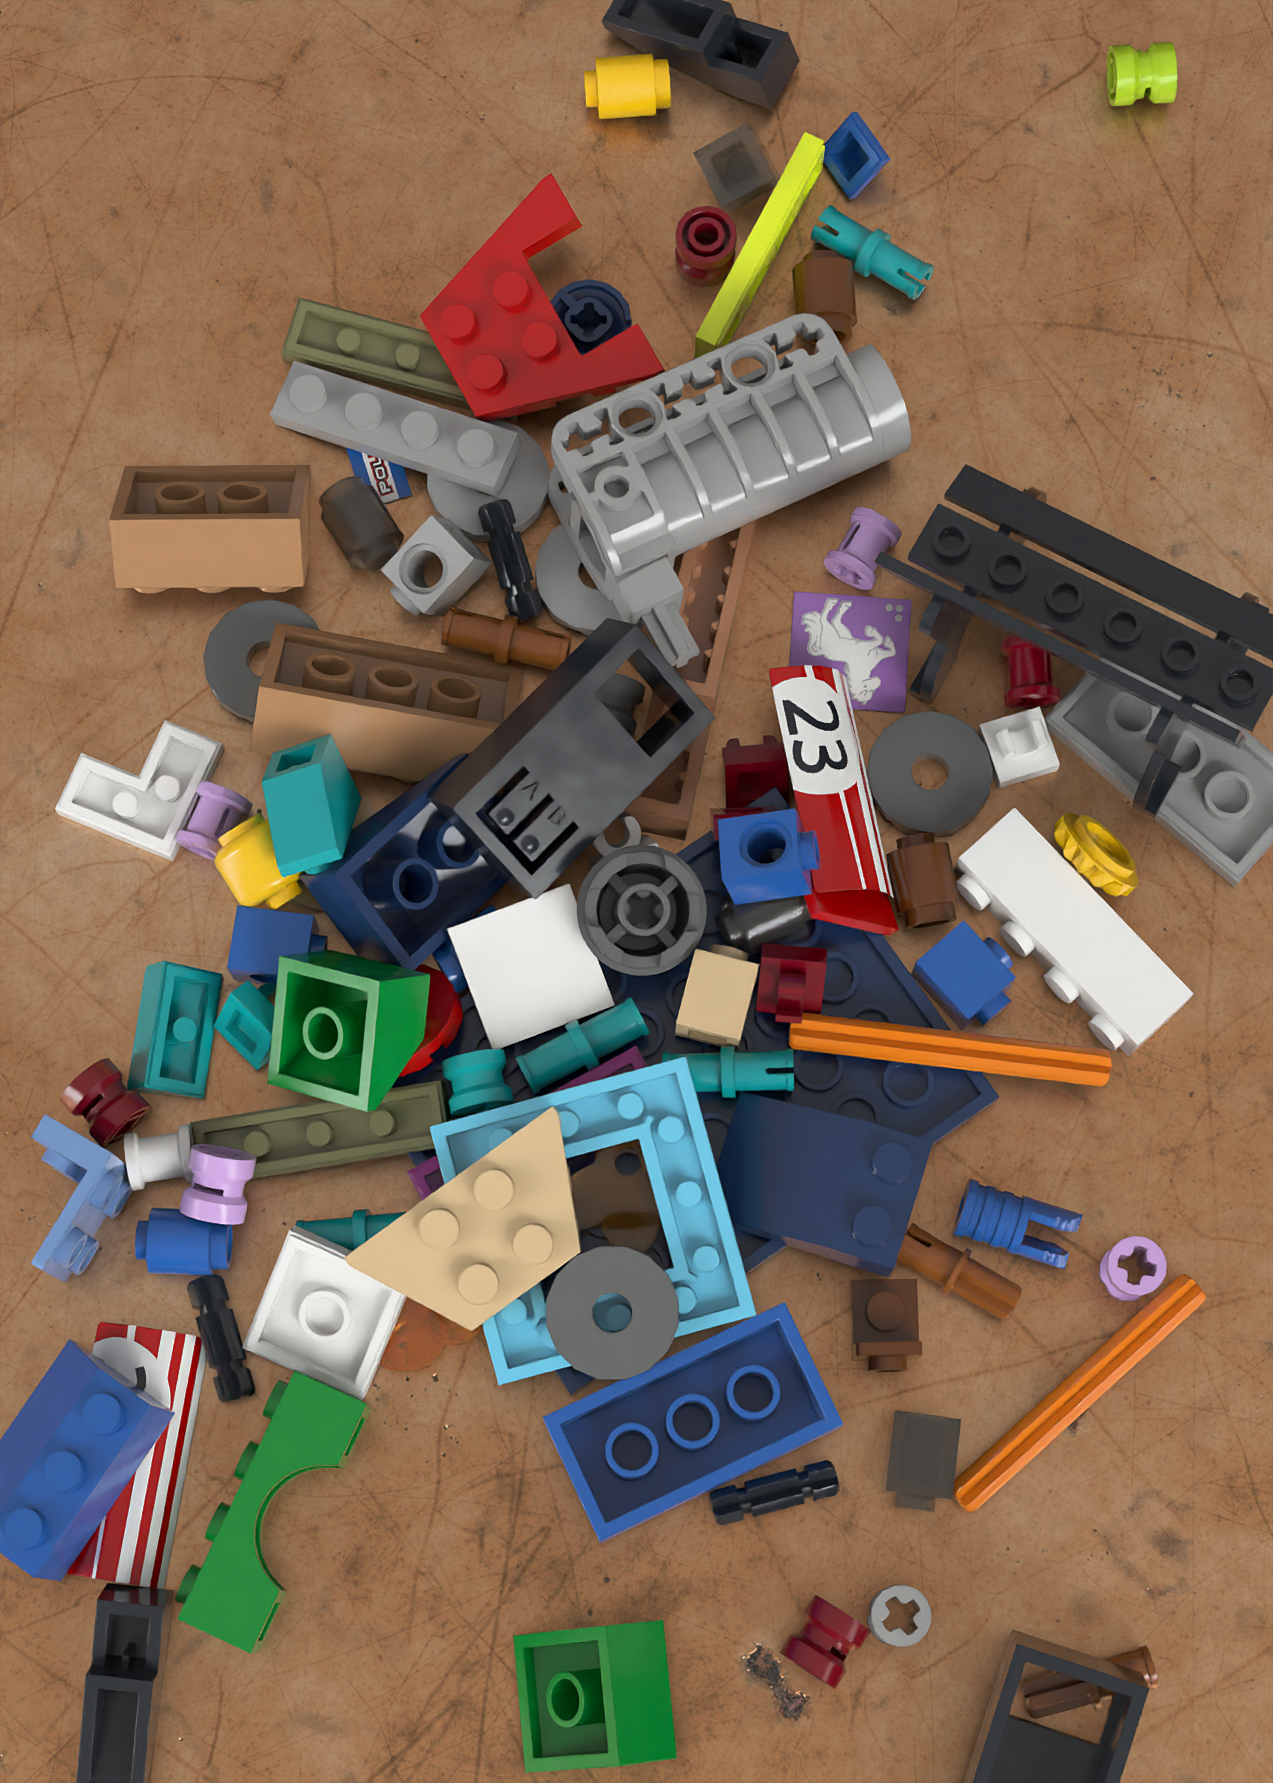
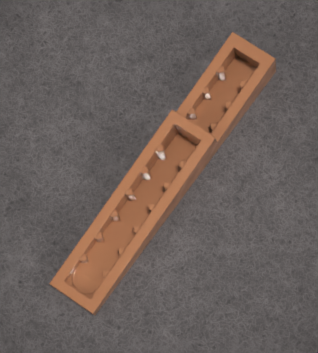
(712, 587)

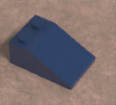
(407, 877)
(821, 1181)

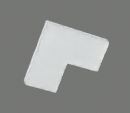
(149, 806)

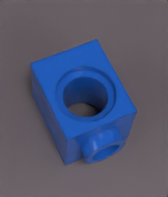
(748, 838)
(264, 936)

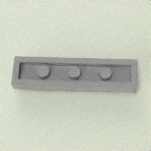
(396, 428)

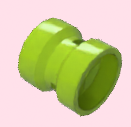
(1140, 74)

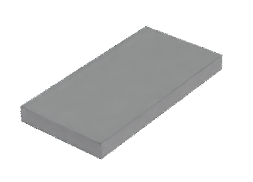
(1220, 797)

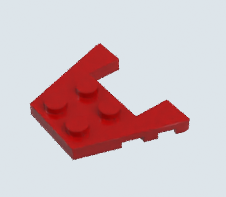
(505, 333)

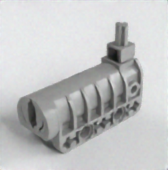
(716, 460)

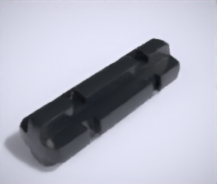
(510, 559)
(221, 1338)
(774, 1492)

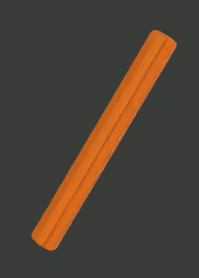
(951, 1049)
(1077, 1392)

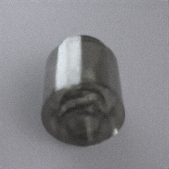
(360, 524)
(761, 922)

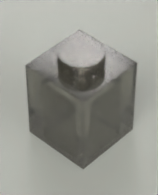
(738, 167)
(920, 1459)

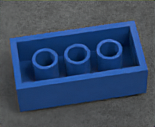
(692, 1422)

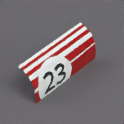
(830, 777)
(140, 1527)

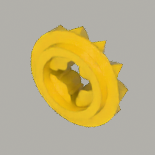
(1096, 853)

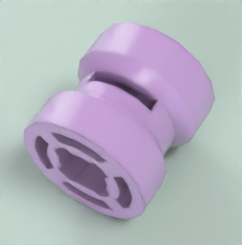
(217, 1184)

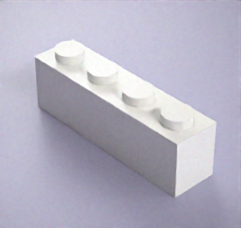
(1070, 933)

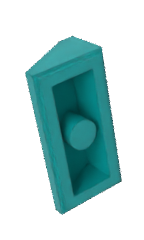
(174, 1030)

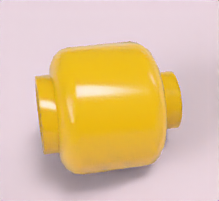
(251, 867)

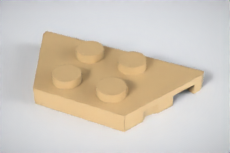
(484, 1230)

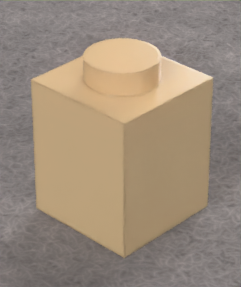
(717, 996)

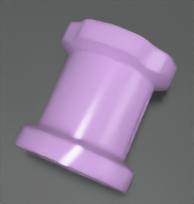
(857, 553)
(214, 815)
(1149, 1259)

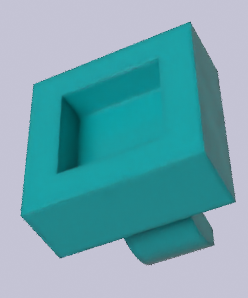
(248, 1021)

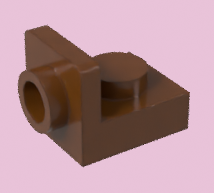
(885, 1323)

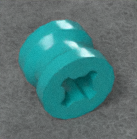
(477, 1082)

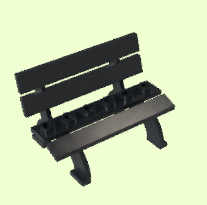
(1090, 615)

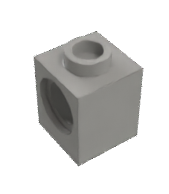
(461, 563)

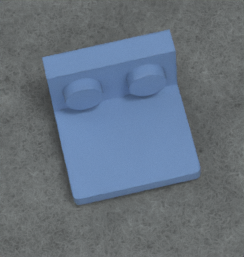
(100, 1193)

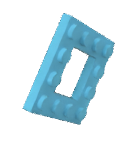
(666, 1117)

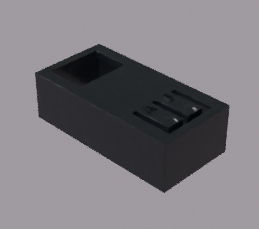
(571, 754)
(1028, 1752)

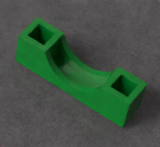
(234, 1588)

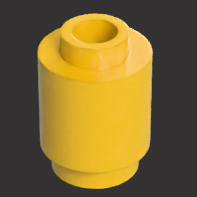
(628, 86)

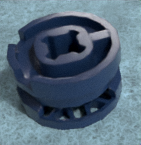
(592, 313)

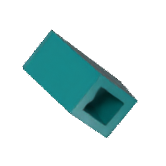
(309, 805)

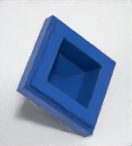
(854, 155)

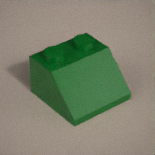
(345, 1026)
(594, 1697)

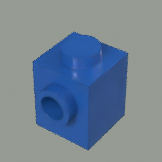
(966, 976)

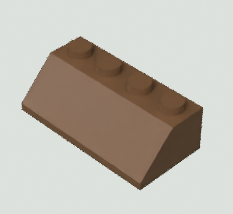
(382, 702)

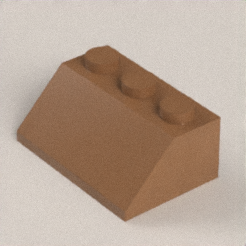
(211, 527)

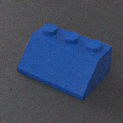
(71, 1459)

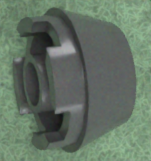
(641, 910)

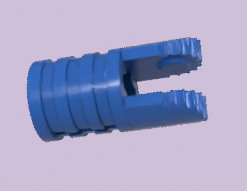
(1003, 1219)

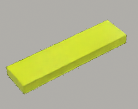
(761, 246)

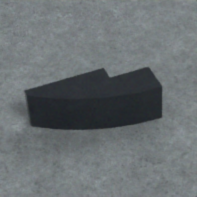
(709, 44)
(124, 1684)

